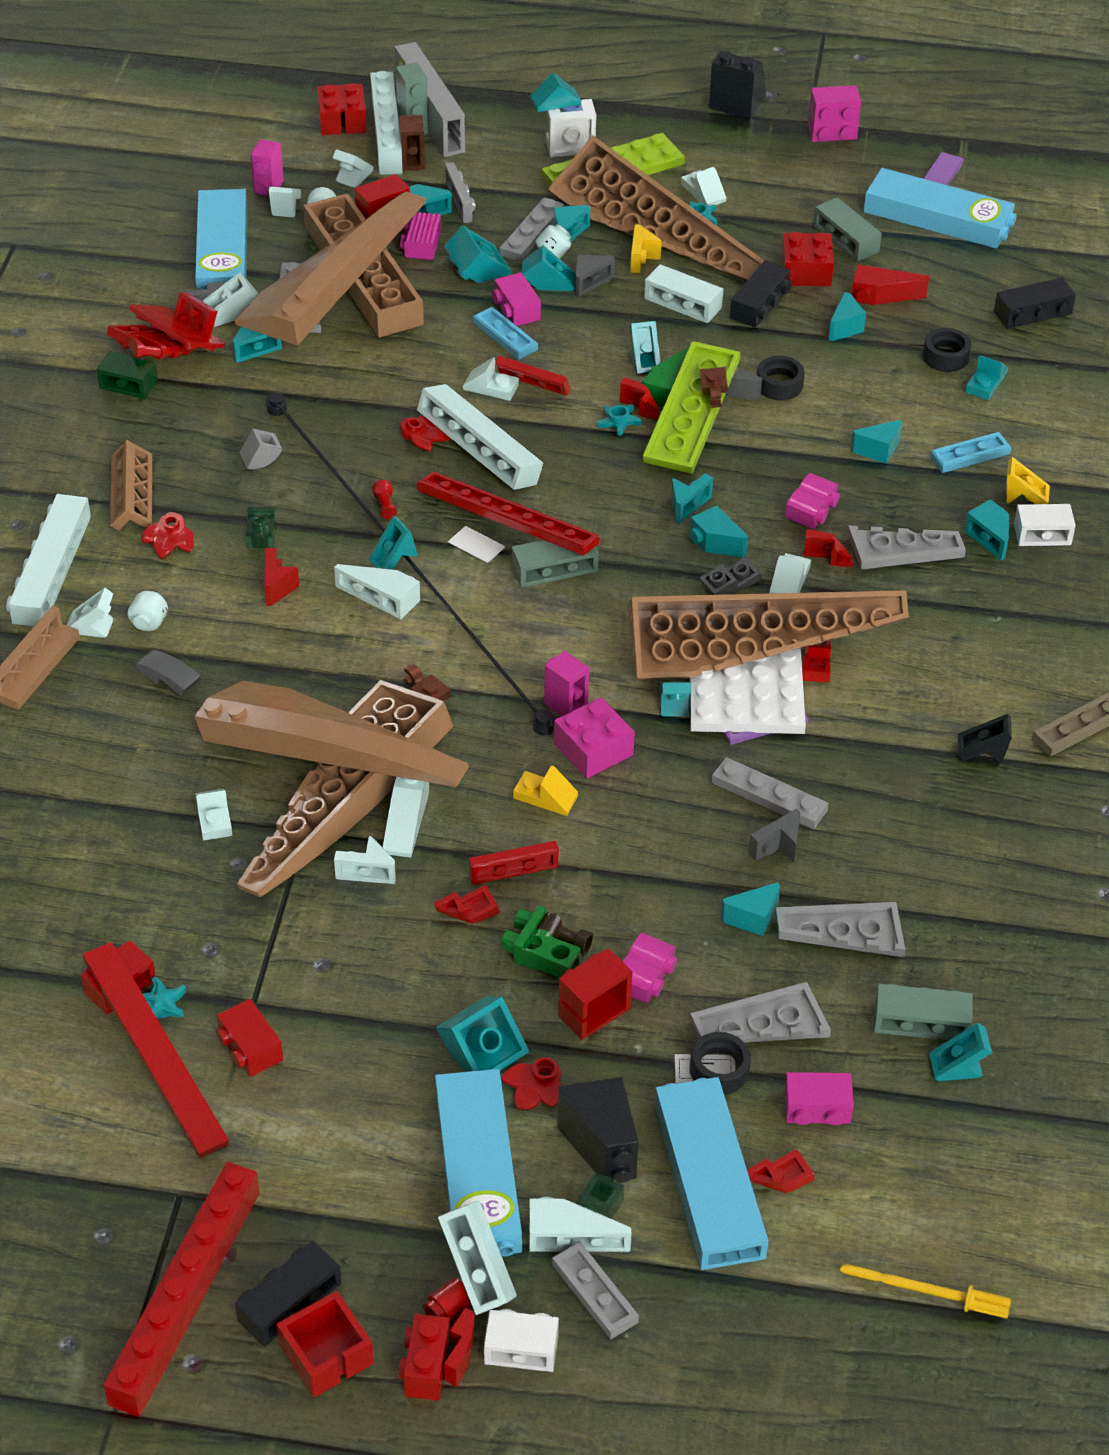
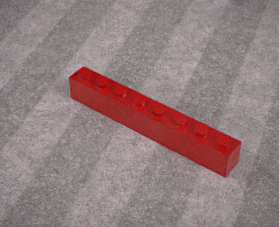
(181, 1290)

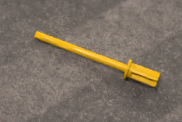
(973, 1300)

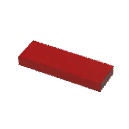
(534, 375)
(513, 862)

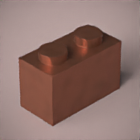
(412, 142)

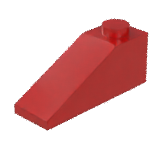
(884, 286)

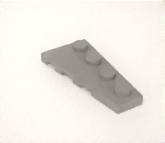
(885, 548)
(846, 926)
(766, 1017)

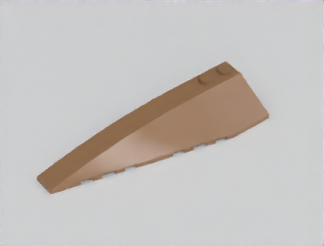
(627, 196)
(309, 291)
(716, 632)
(304, 728)
(339, 796)

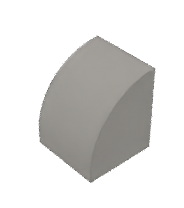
(260, 449)

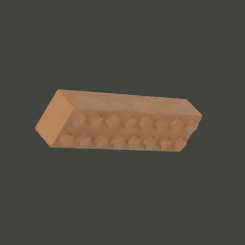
(382, 289)

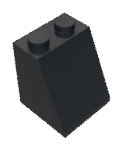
(736, 84)
(600, 1126)

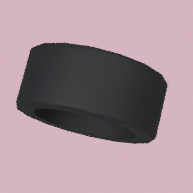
(948, 338)
(785, 366)
(722, 1043)

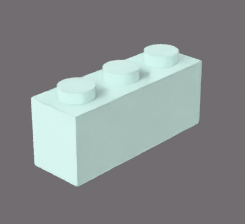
(683, 293)
(477, 1257)

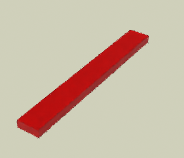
(509, 513)
(156, 1050)

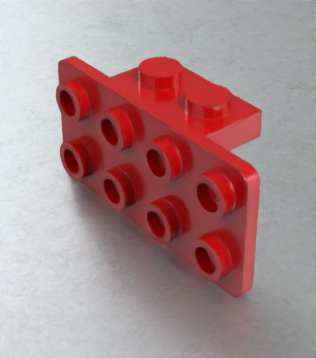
(189, 323)

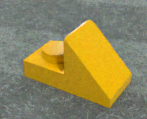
(644, 247)
(1023, 481)
(547, 792)

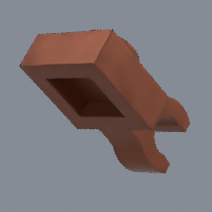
(714, 383)
(428, 686)

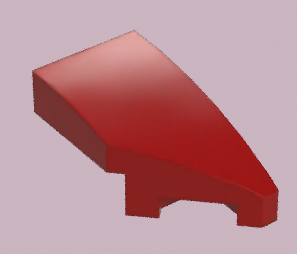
(639, 396)
(826, 546)
(817, 663)
(469, 908)
(783, 1174)
(462, 1338)

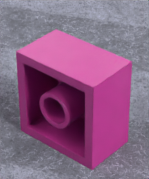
(834, 113)
(594, 737)

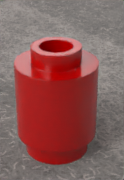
(448, 1300)

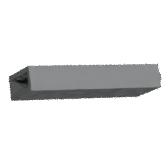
(445, 116)

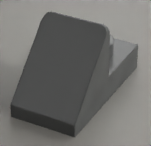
(778, 834)

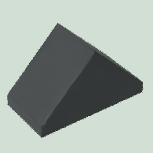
(593, 272)

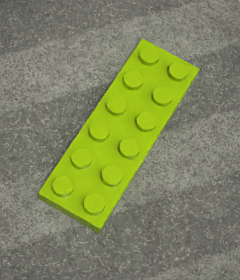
(647, 154)
(688, 413)

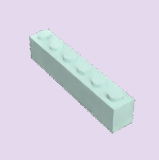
(386, 123)
(480, 436)
(49, 559)

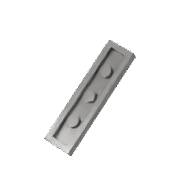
(525, 235)
(769, 792)

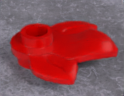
(422, 432)
(167, 537)
(532, 1085)

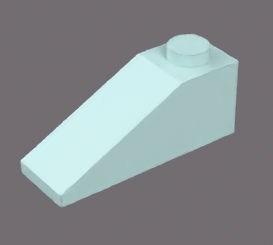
(231, 299)
(382, 588)
(405, 816)
(561, 1224)

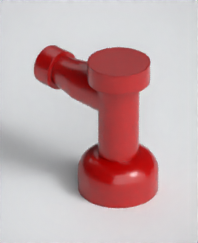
(383, 491)

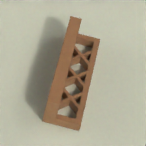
(124, 483)
(35, 659)

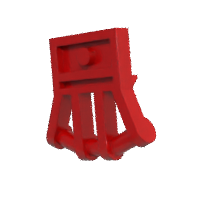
(146, 341)

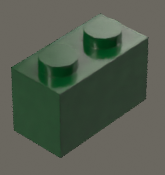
(127, 374)

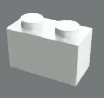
(1044, 524)
(521, 1340)

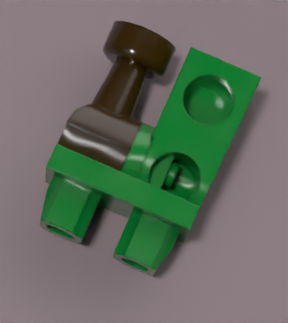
(545, 942)

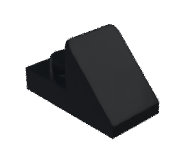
(987, 737)

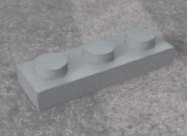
(459, 192)
(595, 1290)

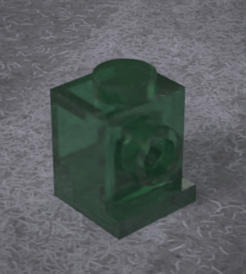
(260, 527)
(602, 1195)

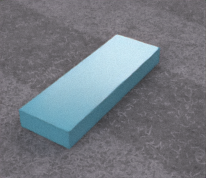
(505, 333)
(970, 452)

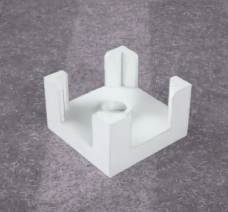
(570, 129)

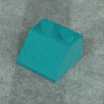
(476, 256)
(483, 1036)

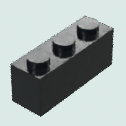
(760, 294)
(1034, 303)
(287, 1290)

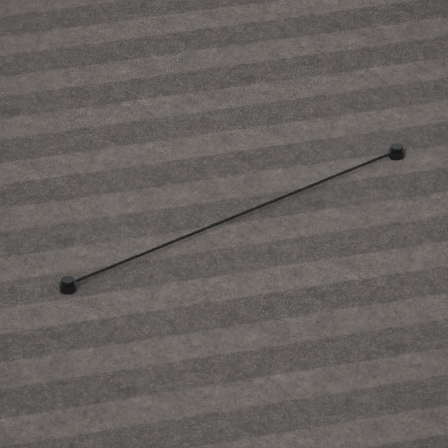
(543, 719)

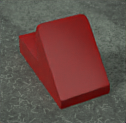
(278, 579)

